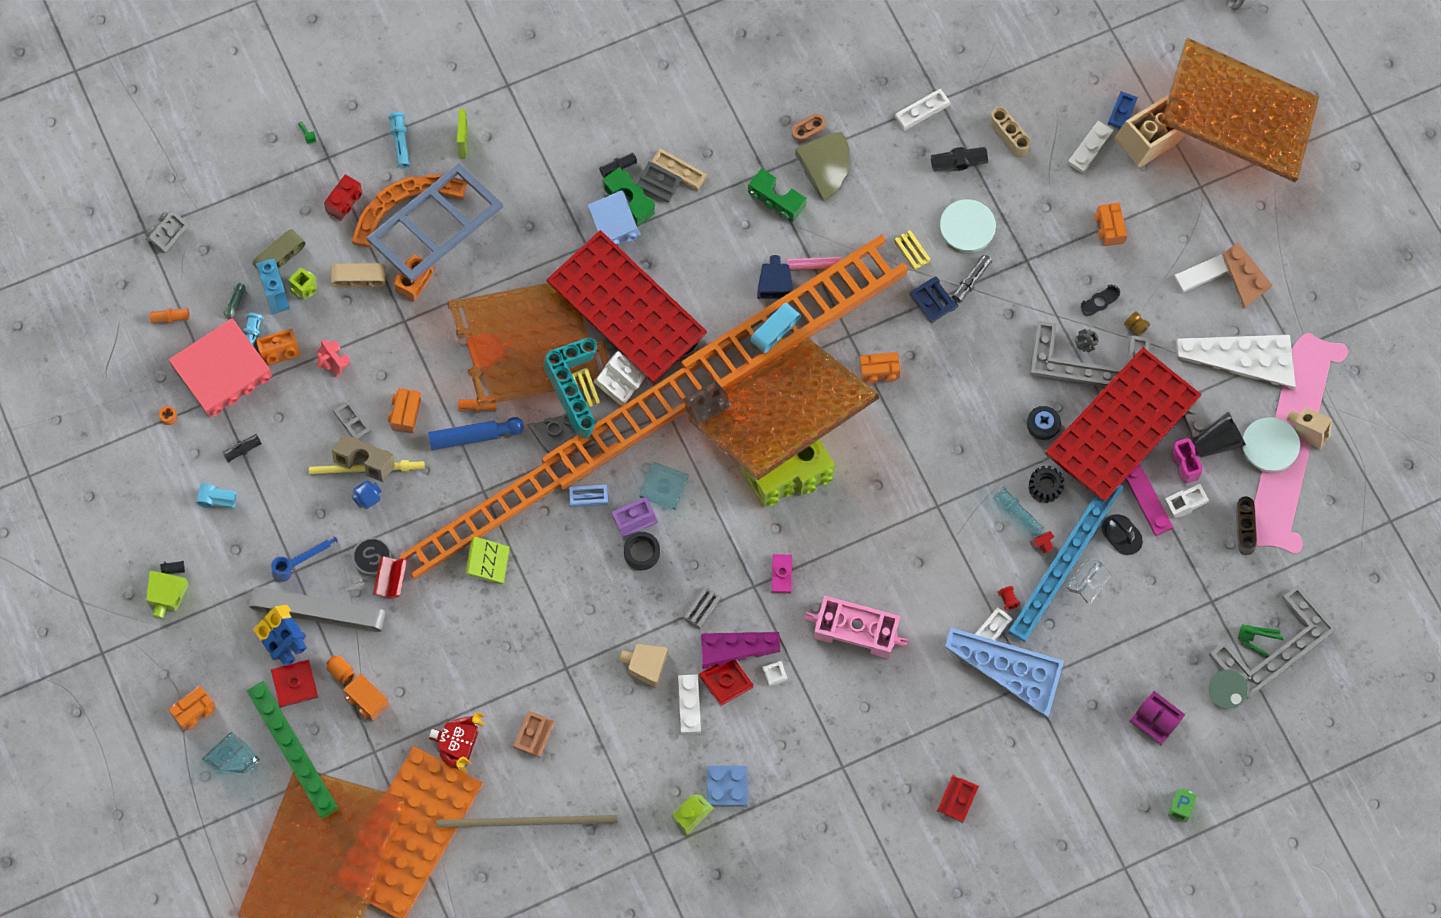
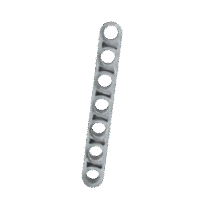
(319, 609)

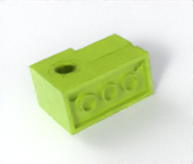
(800, 473)

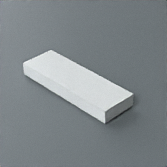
(922, 109)
(1201, 273)
(994, 625)

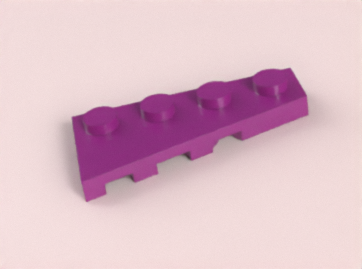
(724, 647)

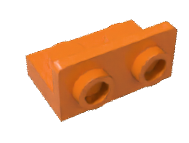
(278, 347)

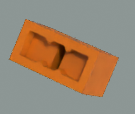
(417, 285)

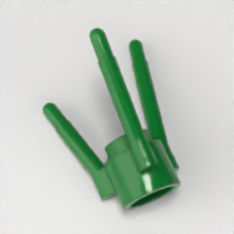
(1248, 633)

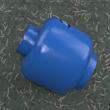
(366, 494)

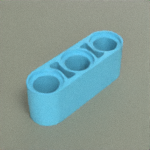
(775, 328)

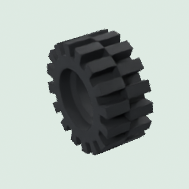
(1051, 474)

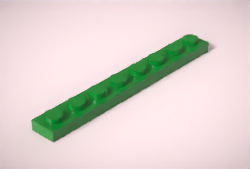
(292, 750)

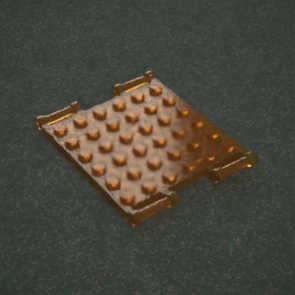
(514, 335)

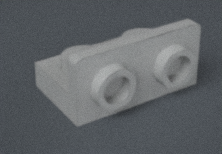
(167, 231)

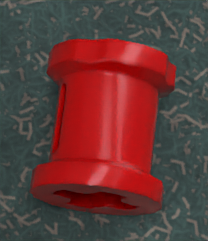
(1008, 598)

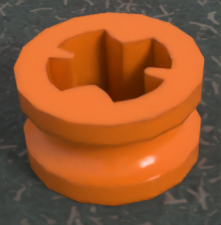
(171, 419)

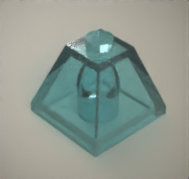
(231, 756)

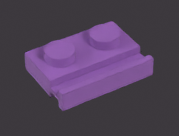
(634, 517)

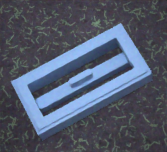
(594, 502)

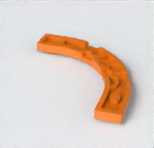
(394, 195)

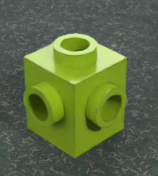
(303, 284)

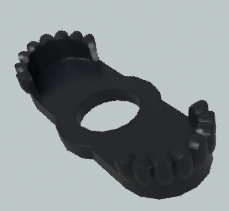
(1110, 295)

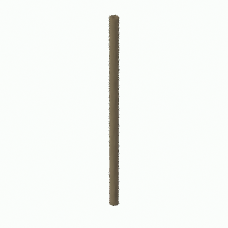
(526, 821)

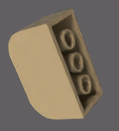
(1145, 136)

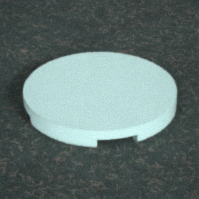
(967, 226)
(1271, 444)

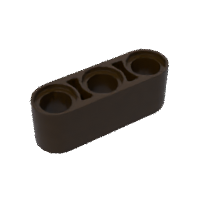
(1244, 534)

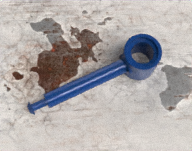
(282, 576)

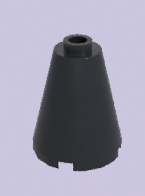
(1219, 437)

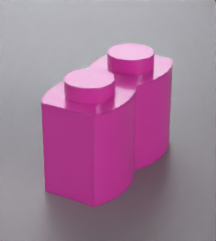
(1185, 458)

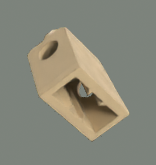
(1311, 426)
(645, 662)

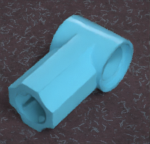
(211, 496)

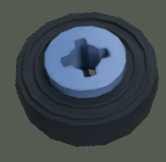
(1043, 429)

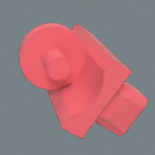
(329, 359)

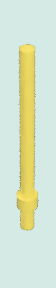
(404, 466)

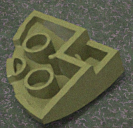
(825, 162)

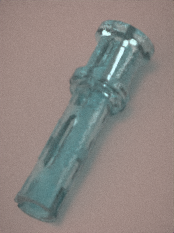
(1012, 504)

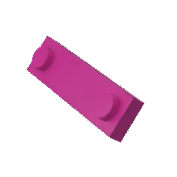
(1148, 501)

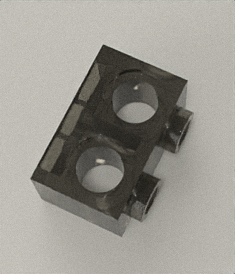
(707, 402)

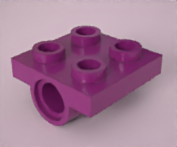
(1157, 718)

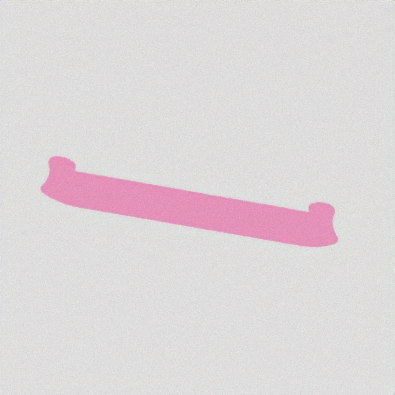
(1280, 491)

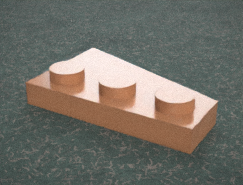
(1246, 275)

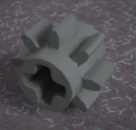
(1086, 340)

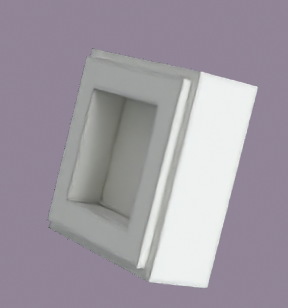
(774, 673)

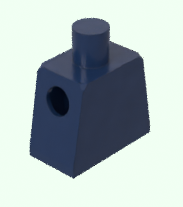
(774, 280)

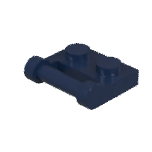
(928, 301)

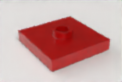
(726, 681)
(294, 683)

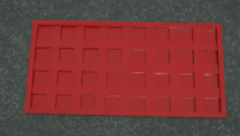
(626, 306)
(1123, 424)

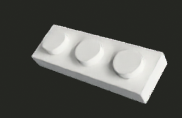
(1090, 147)
(689, 704)

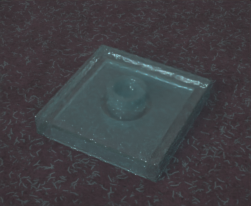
(664, 485)

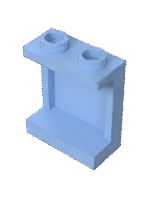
(615, 218)

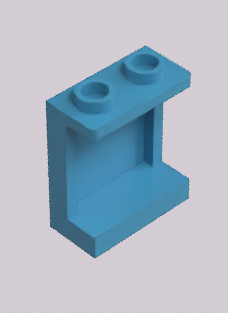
(273, 286)

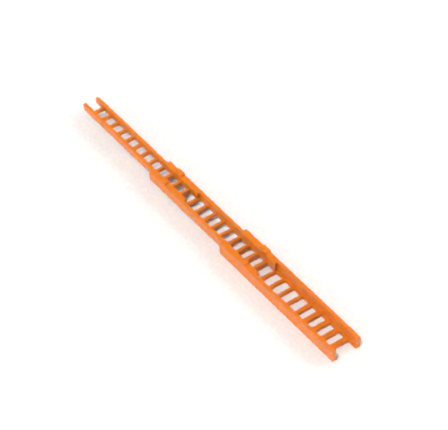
(688, 366)

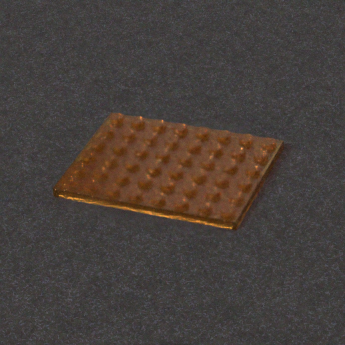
(1240, 110)
(786, 408)
(327, 863)

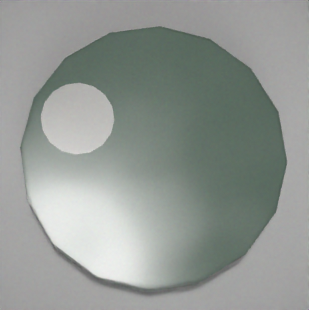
(1228, 689)

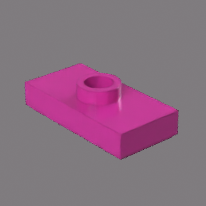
(781, 573)

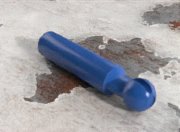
(474, 433)

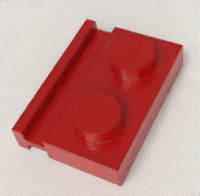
(957, 798)

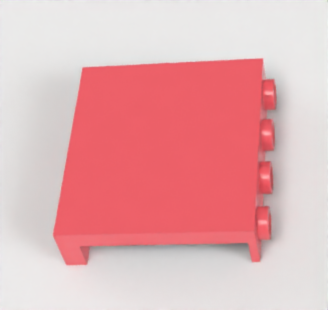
(221, 368)

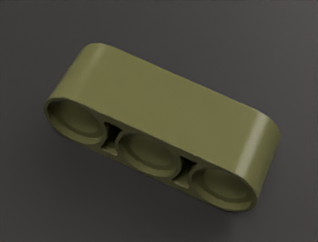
(282, 249)

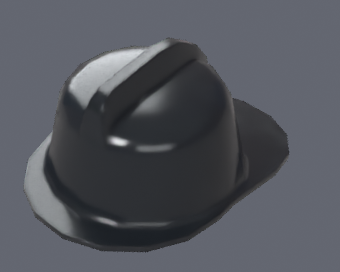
(1122, 534)

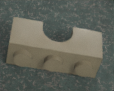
(351, 450)

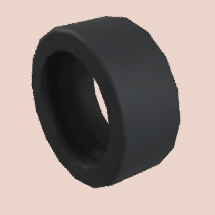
(641, 536)

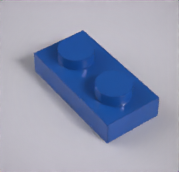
(1122, 110)

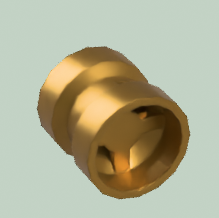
(1137, 324)

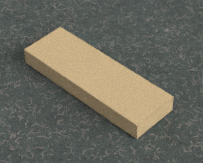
(690, 175)

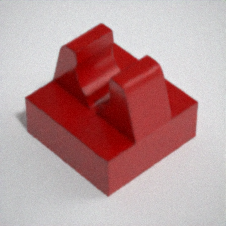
(1043, 542)

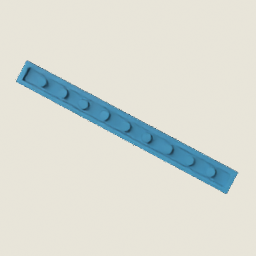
(1062, 566)

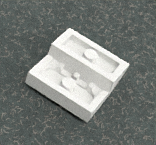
(619, 378)

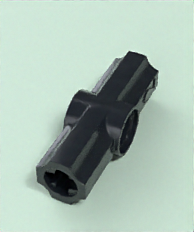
(959, 159)

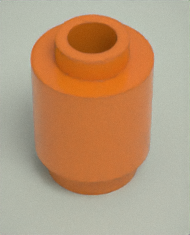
(340, 669)

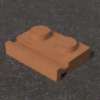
(534, 734)

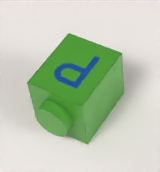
(1182, 804)

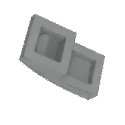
(352, 420)

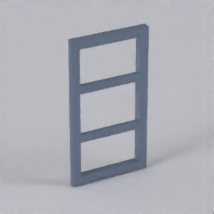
(438, 252)

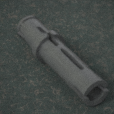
(968, 283)

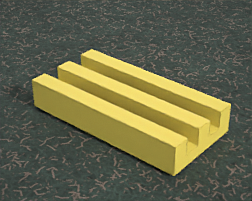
(904, 237)
(590, 402)

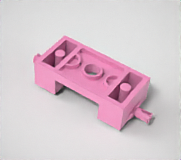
(836, 621)

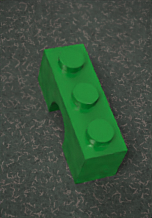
(787, 205)
(640, 206)

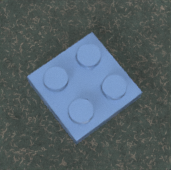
(727, 786)

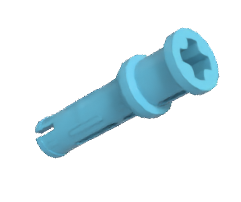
(399, 131)
(252, 327)

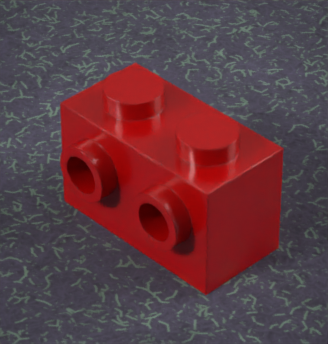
(343, 197)

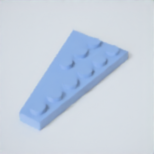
(1018, 670)

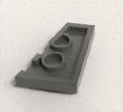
(554, 431)

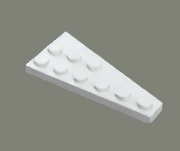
(1247, 356)

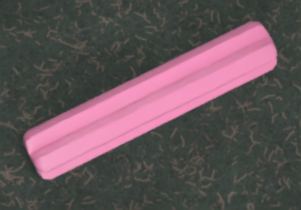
(812, 263)

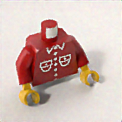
(458, 740)

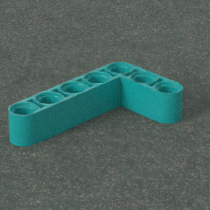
(569, 385)

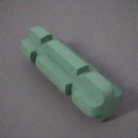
(234, 300)

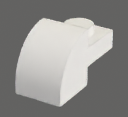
(1184, 502)

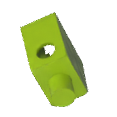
(165, 592)
(691, 813)

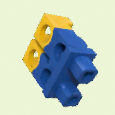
(281, 635)

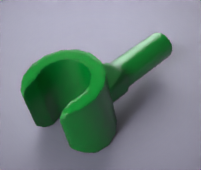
(309, 136)

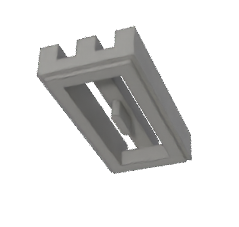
(710, 594)

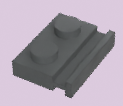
(659, 181)

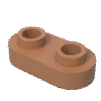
(807, 127)

